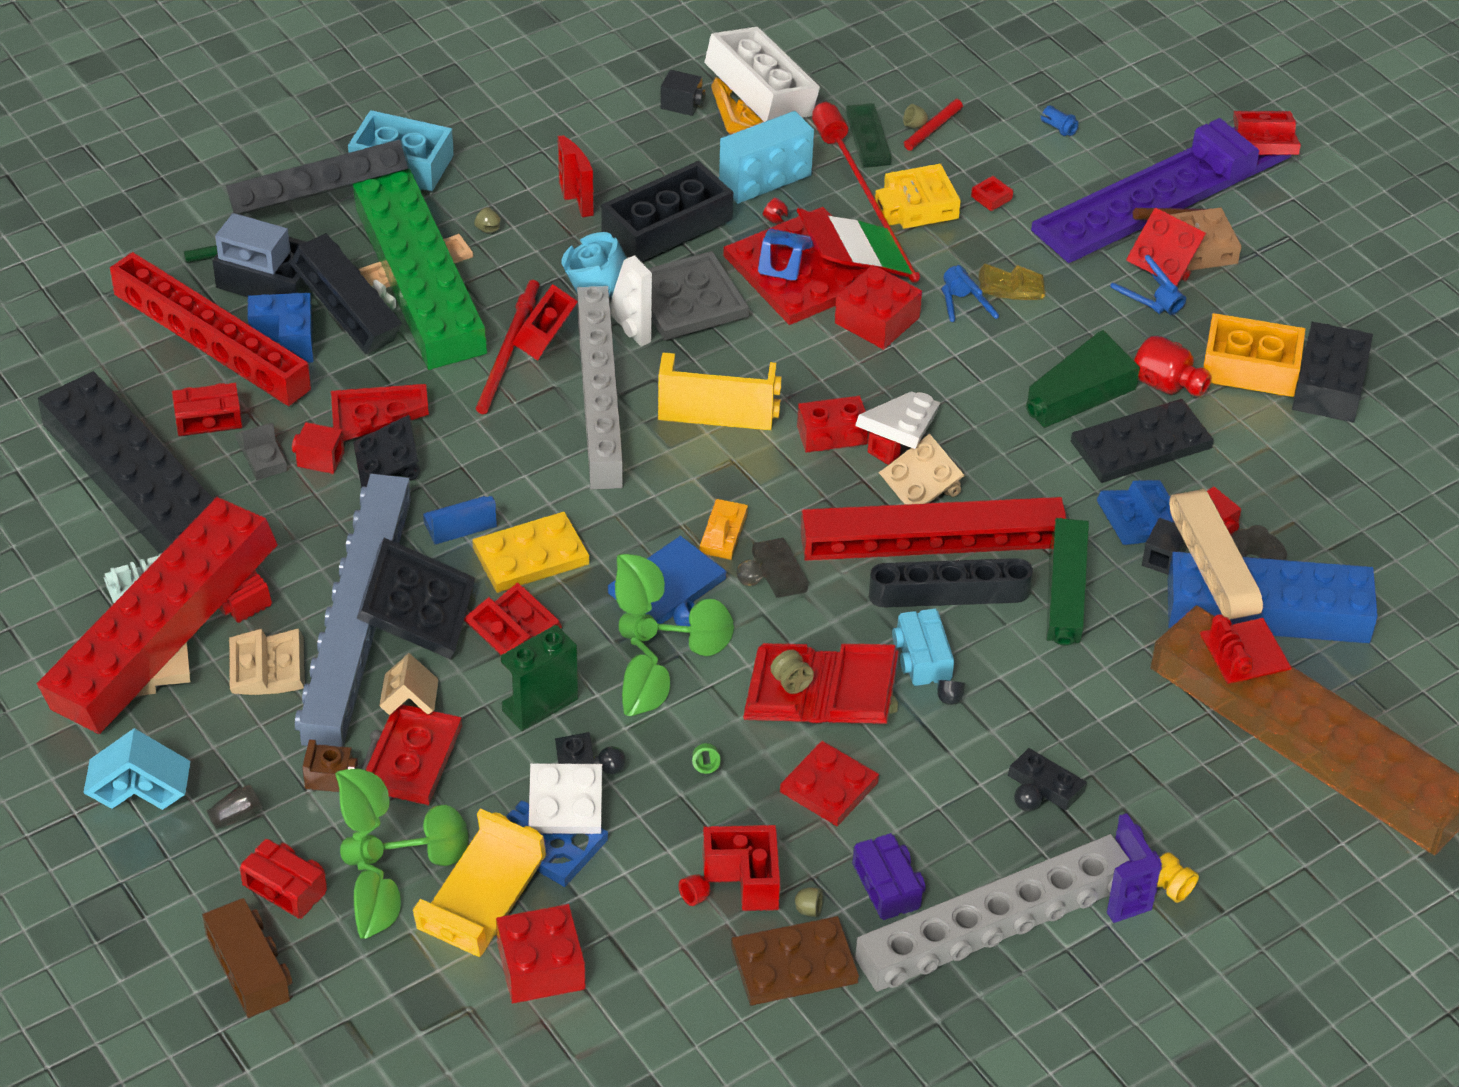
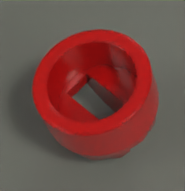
(775, 210)
(694, 889)

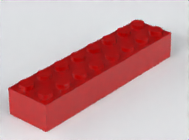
(157, 615)

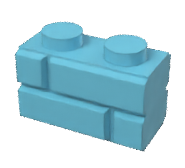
(924, 647)

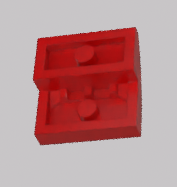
(1268, 131)
(575, 175)
(510, 619)

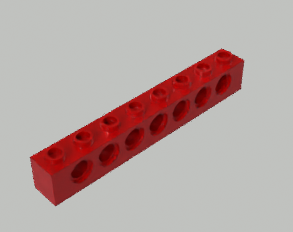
(211, 329)

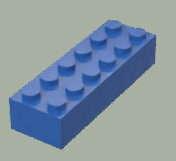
(1296, 597)

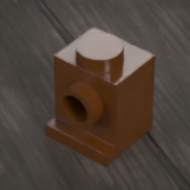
(323, 762)

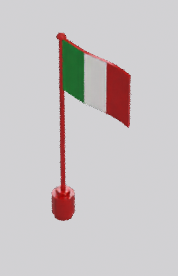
(847, 239)

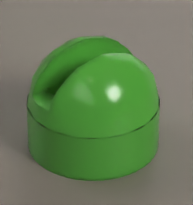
(698, 762)

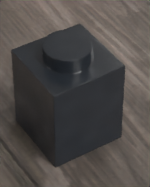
(682, 92)
(1161, 543)

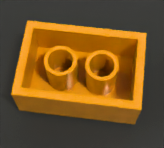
(1254, 354)

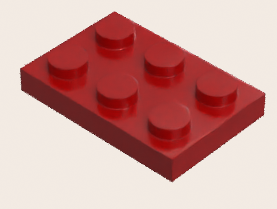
(414, 752)

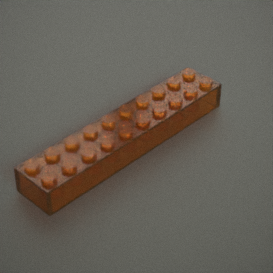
(1321, 736)

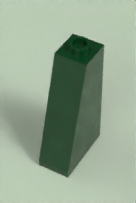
(1082, 381)
(1067, 581)

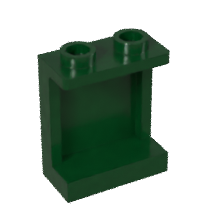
(541, 677)

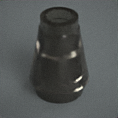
(235, 807)

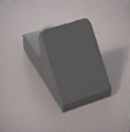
(262, 451)

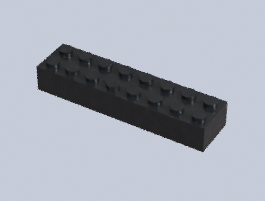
(124, 459)

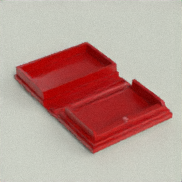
(844, 689)

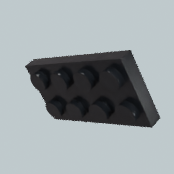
(1141, 440)

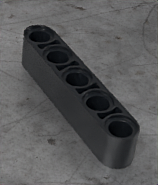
(950, 582)

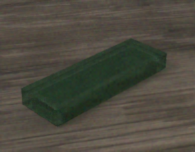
(868, 135)

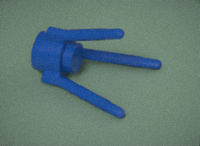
(960, 284)
(1167, 295)

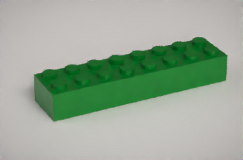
(420, 269)

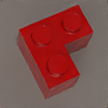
(745, 856)

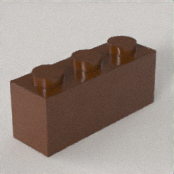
(247, 957)

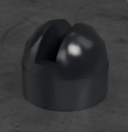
(950, 691)

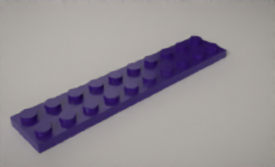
(1109, 212)

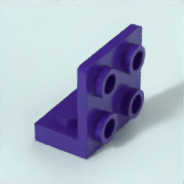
(1134, 880)

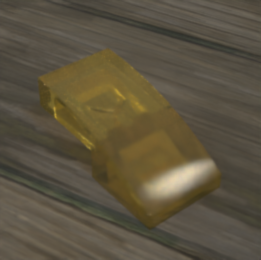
(1017, 285)

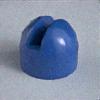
(682, 612)

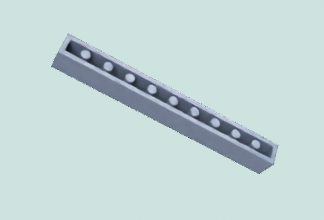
(347, 640)

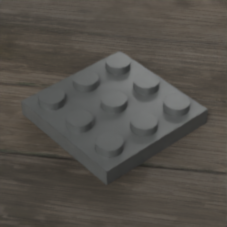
(693, 296)

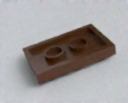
(794, 960)

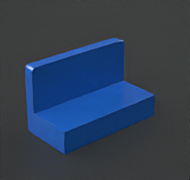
(461, 519)

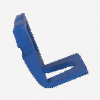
(794, 240)

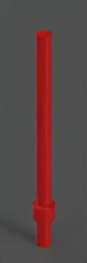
(524, 307)

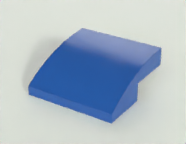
(1136, 510)

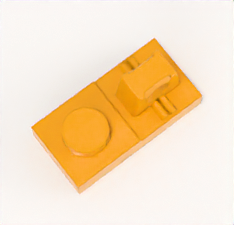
(723, 529)

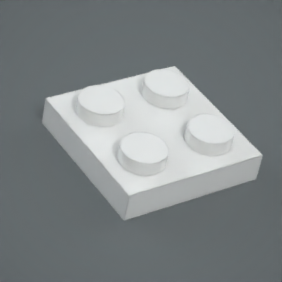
(565, 798)

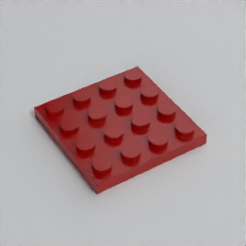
(817, 280)

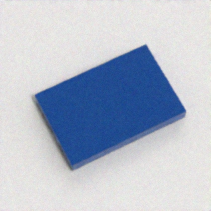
(686, 576)

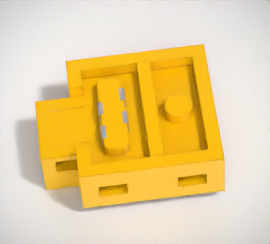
(918, 197)

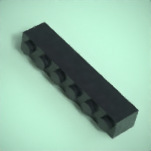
(317, 177)

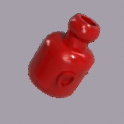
(1170, 367)

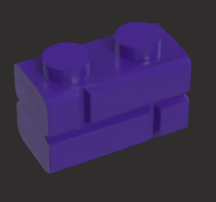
(1225, 150)
(888, 876)

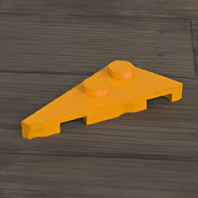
(734, 115)

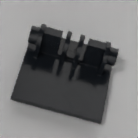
(388, 452)

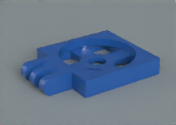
(560, 872)

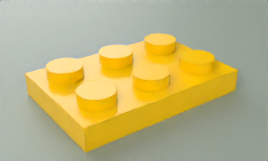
(530, 551)

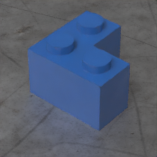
(284, 320)

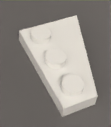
(632, 300)
(902, 418)

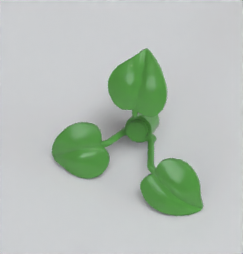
(636, 587)
(362, 803)

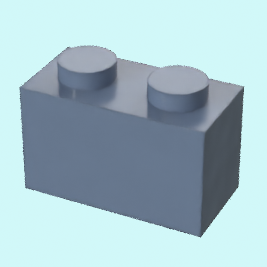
(252, 243)

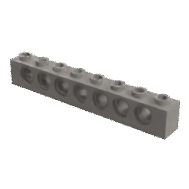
(599, 388)
(989, 914)

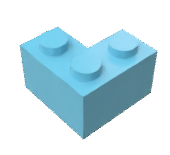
(137, 767)

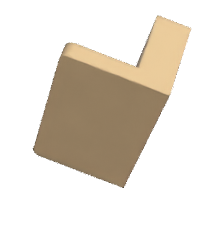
(410, 681)

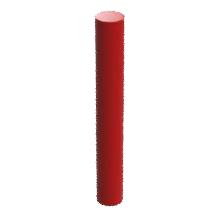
(933, 124)

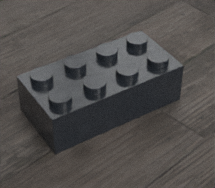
(667, 211)

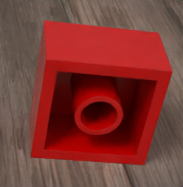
(878, 307)
(540, 953)

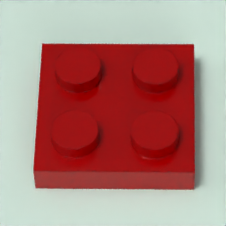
(829, 783)

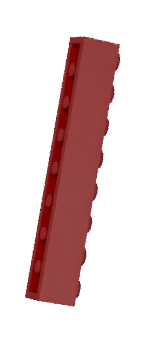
(929, 528)

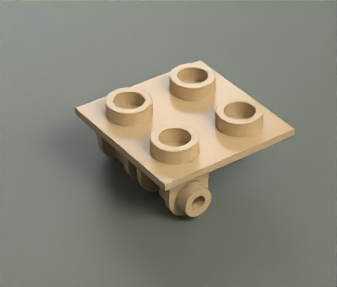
(923, 473)

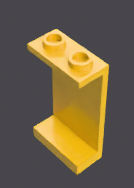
(717, 398)
(483, 884)

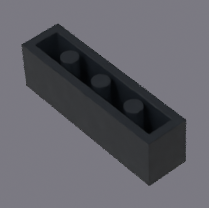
(346, 293)

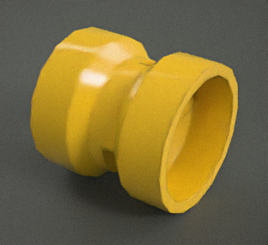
(1176, 879)

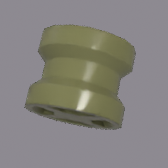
(792, 671)

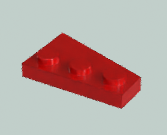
(371, 409)

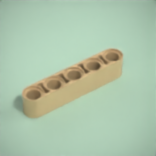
(1215, 554)

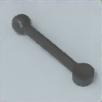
(374, 736)

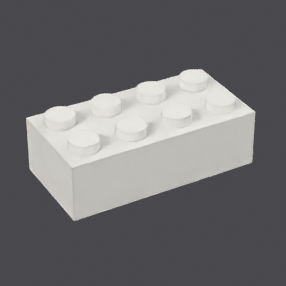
(761, 73)

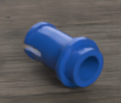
(1064, 123)

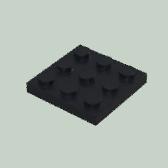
(416, 598)

